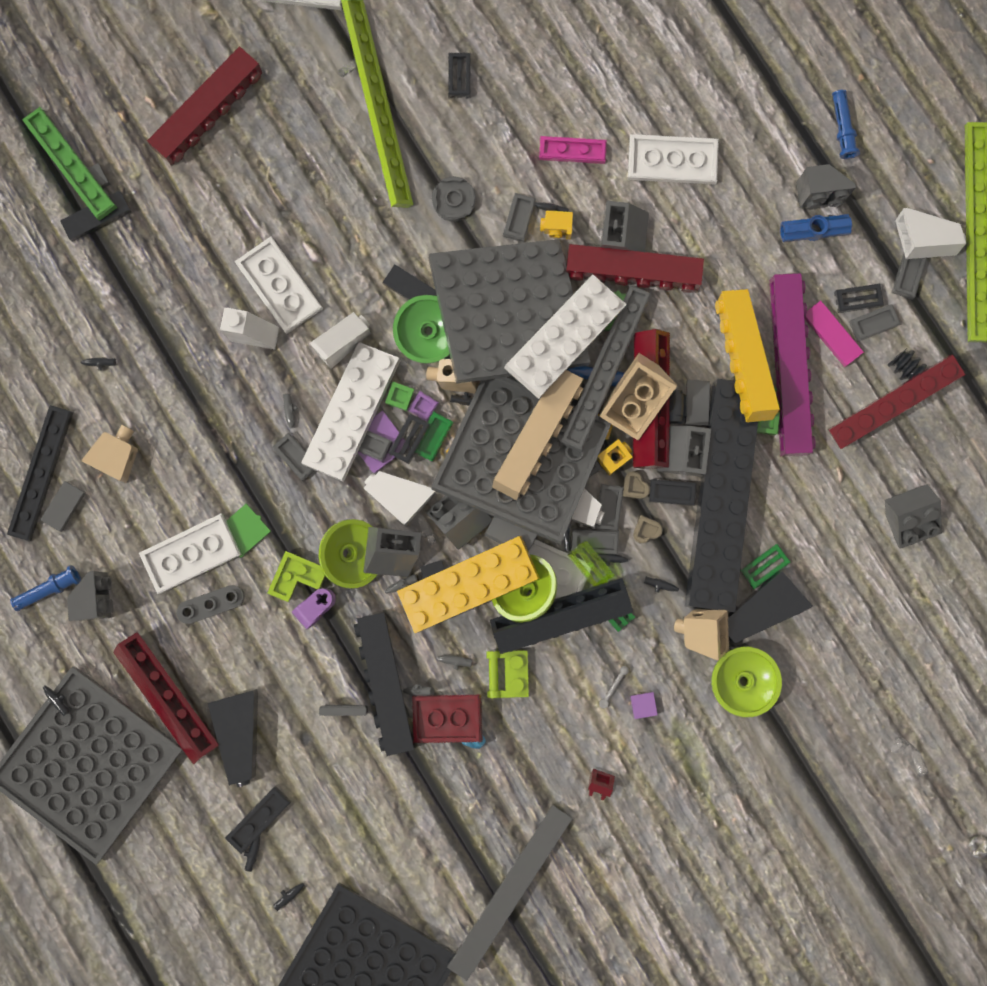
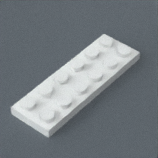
(565, 336)
(351, 411)

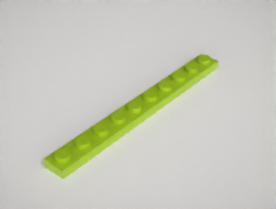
(377, 103)
(976, 229)

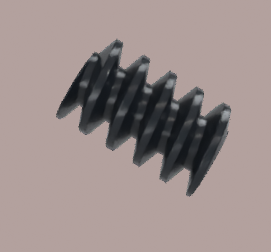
(907, 365)

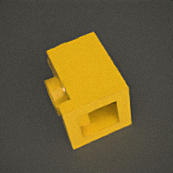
(557, 224)
(623, 451)

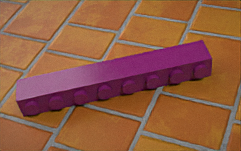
(791, 364)

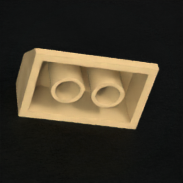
(638, 397)

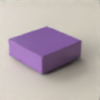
(423, 406)
(643, 705)

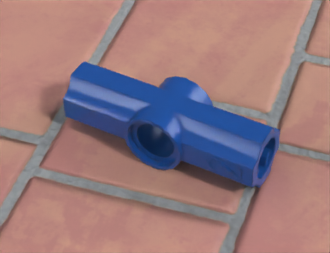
(829, 227)

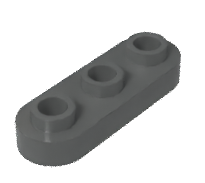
(220, 604)

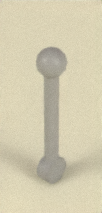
(604, 702)

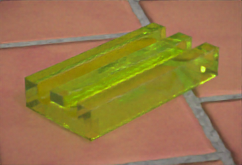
(602, 579)

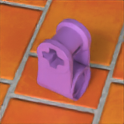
(312, 610)

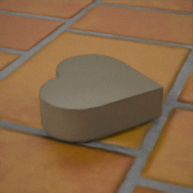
(635, 487)
(646, 530)

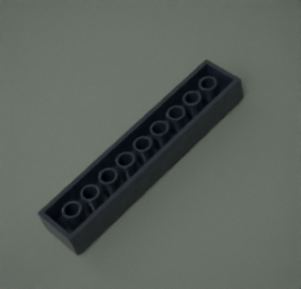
(722, 504)

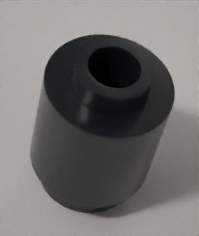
(677, 407)

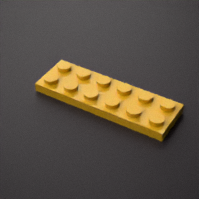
(468, 584)

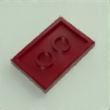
(447, 718)

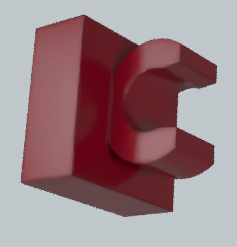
(601, 783)

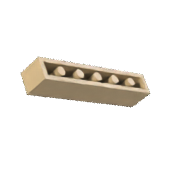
(536, 435)

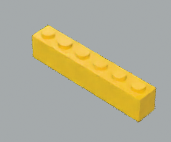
(747, 356)

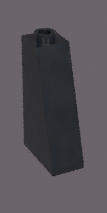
(765, 607)
(236, 735)

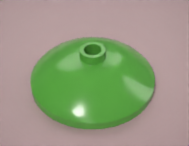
(410, 330)

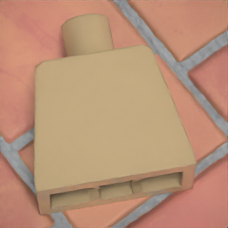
(445, 378)
(113, 454)
(705, 632)

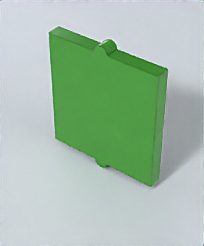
(247, 528)

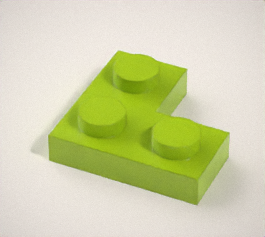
(295, 570)

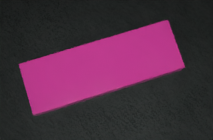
(572, 149)
(832, 334)

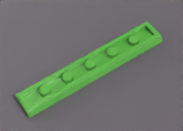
(69, 163)

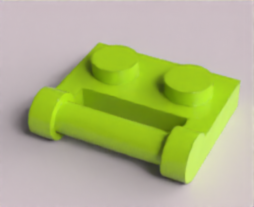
(515, 674)

